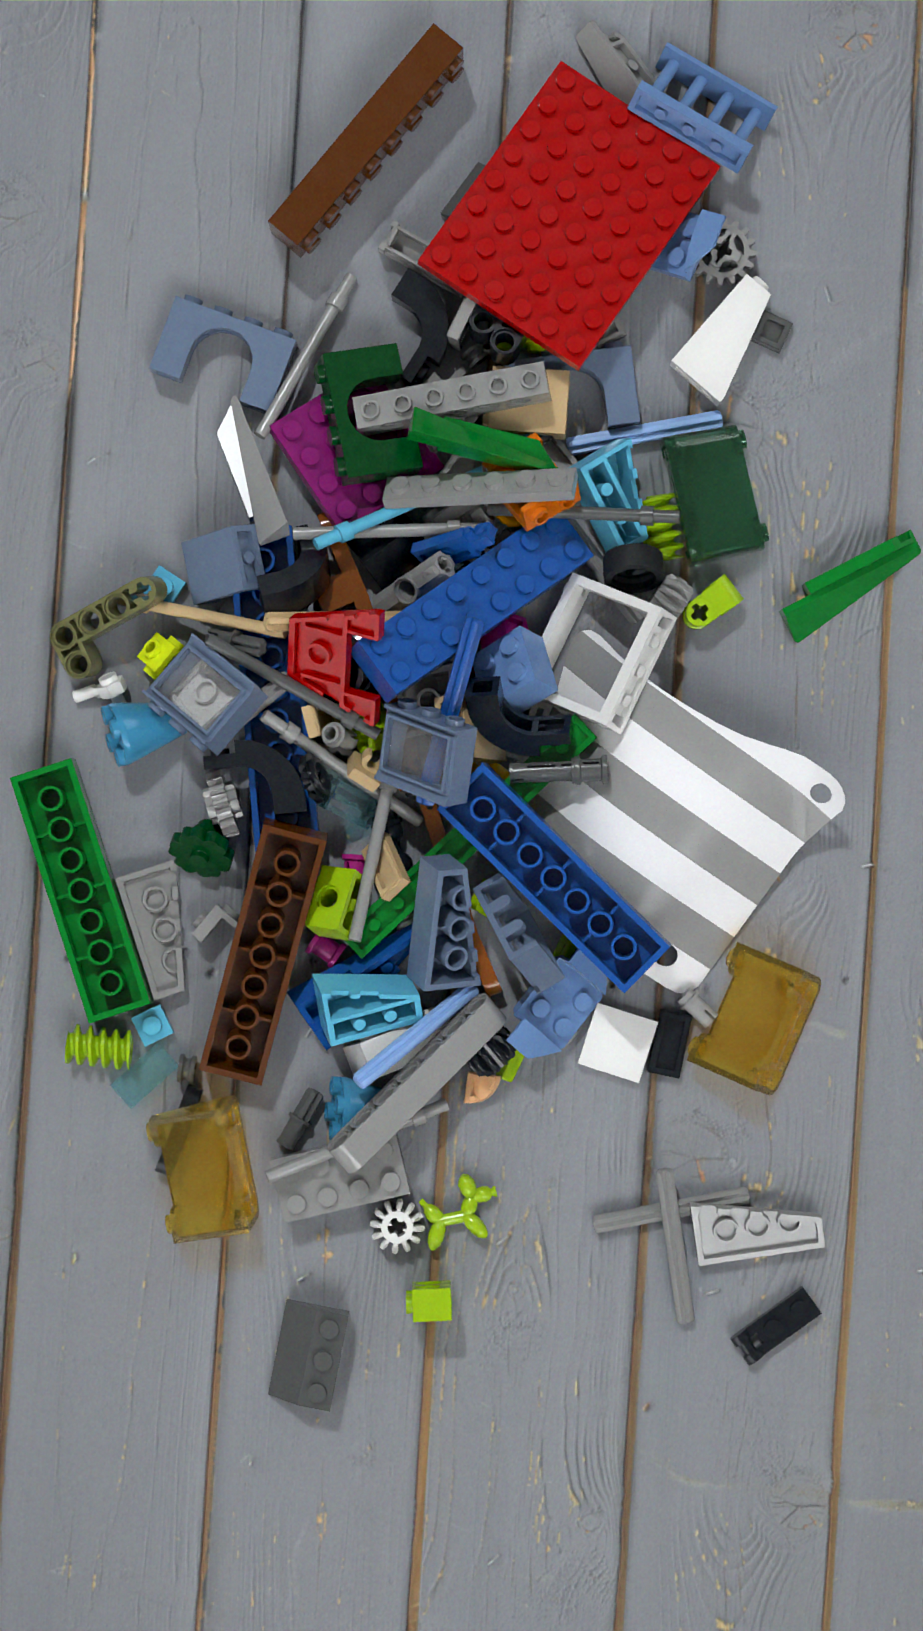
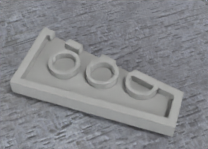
(154, 921)
(743, 1232)

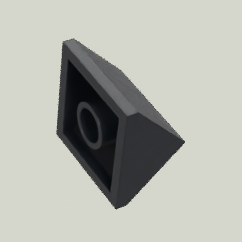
(388, 556)

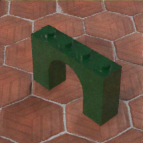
(358, 456)

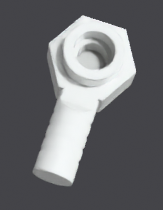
(110, 687)

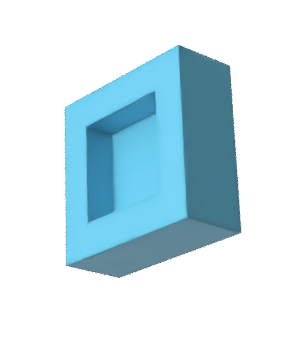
(173, 583)
(152, 1025)

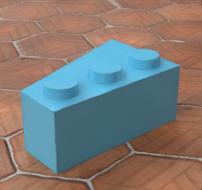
(609, 481)
(364, 1004)

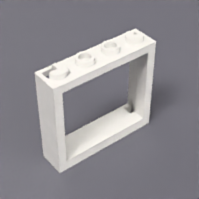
(637, 664)

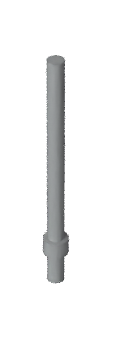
(335, 304)
(388, 530)
(291, 734)
(371, 861)
(323, 1154)

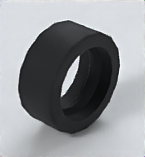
(633, 568)

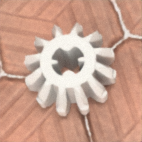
(401, 1215)

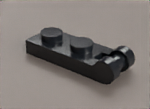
(776, 1325)

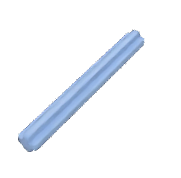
(644, 432)
(414, 1036)

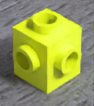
(159, 653)

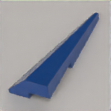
(380, 960)

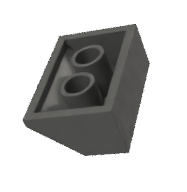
(308, 1354)

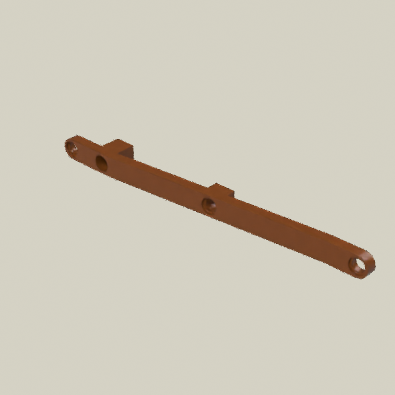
(348, 590)

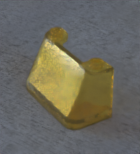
(757, 1020)
(206, 1170)

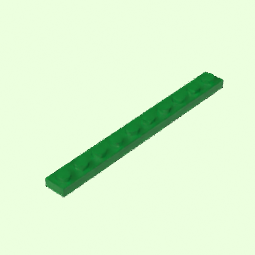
(386, 916)

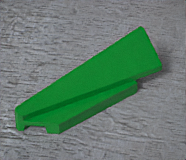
(478, 442)
(847, 583)

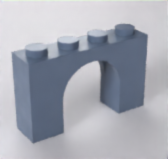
(191, 323)
(614, 374)

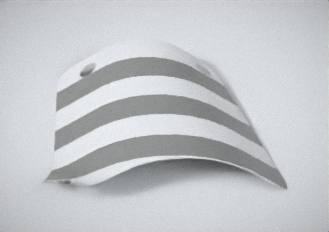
(688, 815)

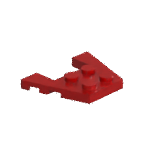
(322, 655)

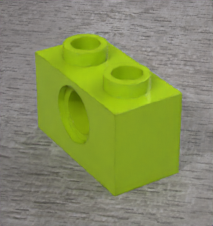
(333, 885)

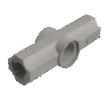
(415, 583)

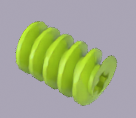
(662, 533)
(98, 1047)

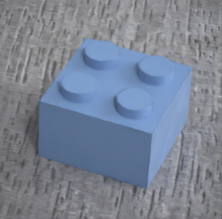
(522, 665)

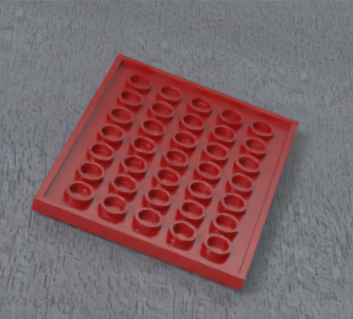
(568, 216)

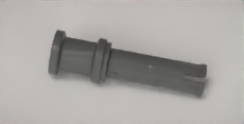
(576, 770)

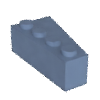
(442, 928)

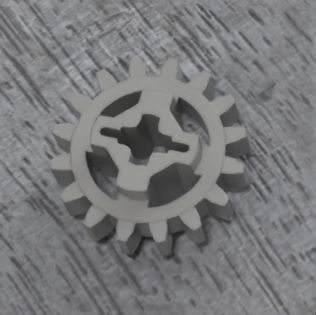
(733, 258)
(222, 802)

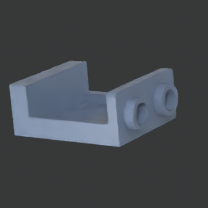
(223, 563)

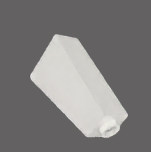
(719, 344)

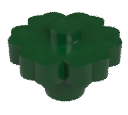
(202, 849)

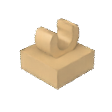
(363, 770)

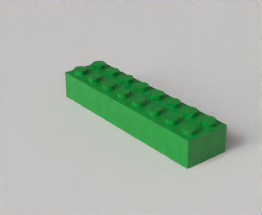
(81, 890)

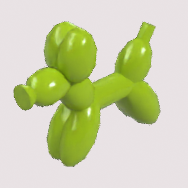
(466, 1214)

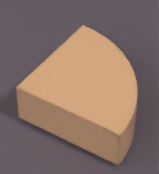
(480, 1087)

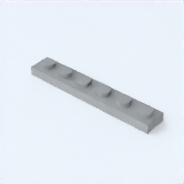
(480, 488)

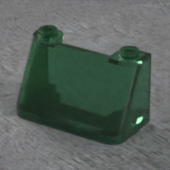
(714, 494)

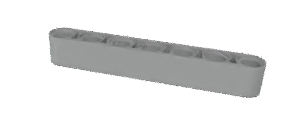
(416, 1083)

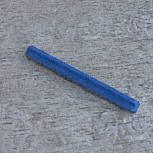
(460, 673)

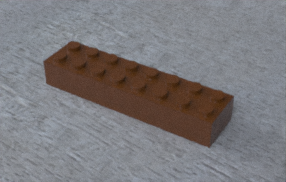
(367, 141)
(263, 951)

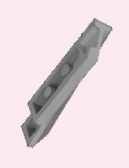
(613, 61)
(251, 476)

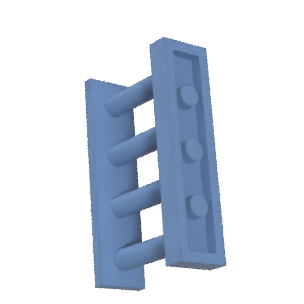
(690, 126)

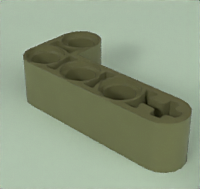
(109, 618)

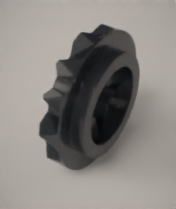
(315, 778)

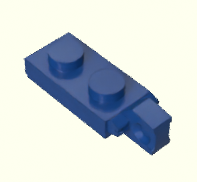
(459, 544)

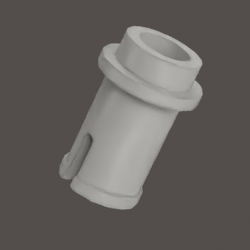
(336, 736)
(697, 1007)

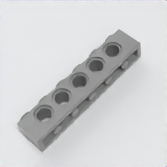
(453, 397)

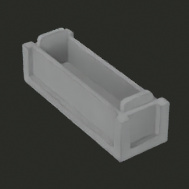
(406, 250)

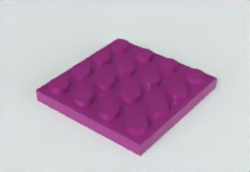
(306, 446)

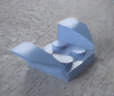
(690, 244)
(557, 1013)

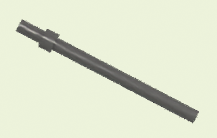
(645, 515)
(348, 720)

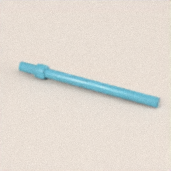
(345, 531)

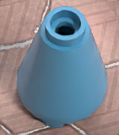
(135, 731)
(345, 1102)

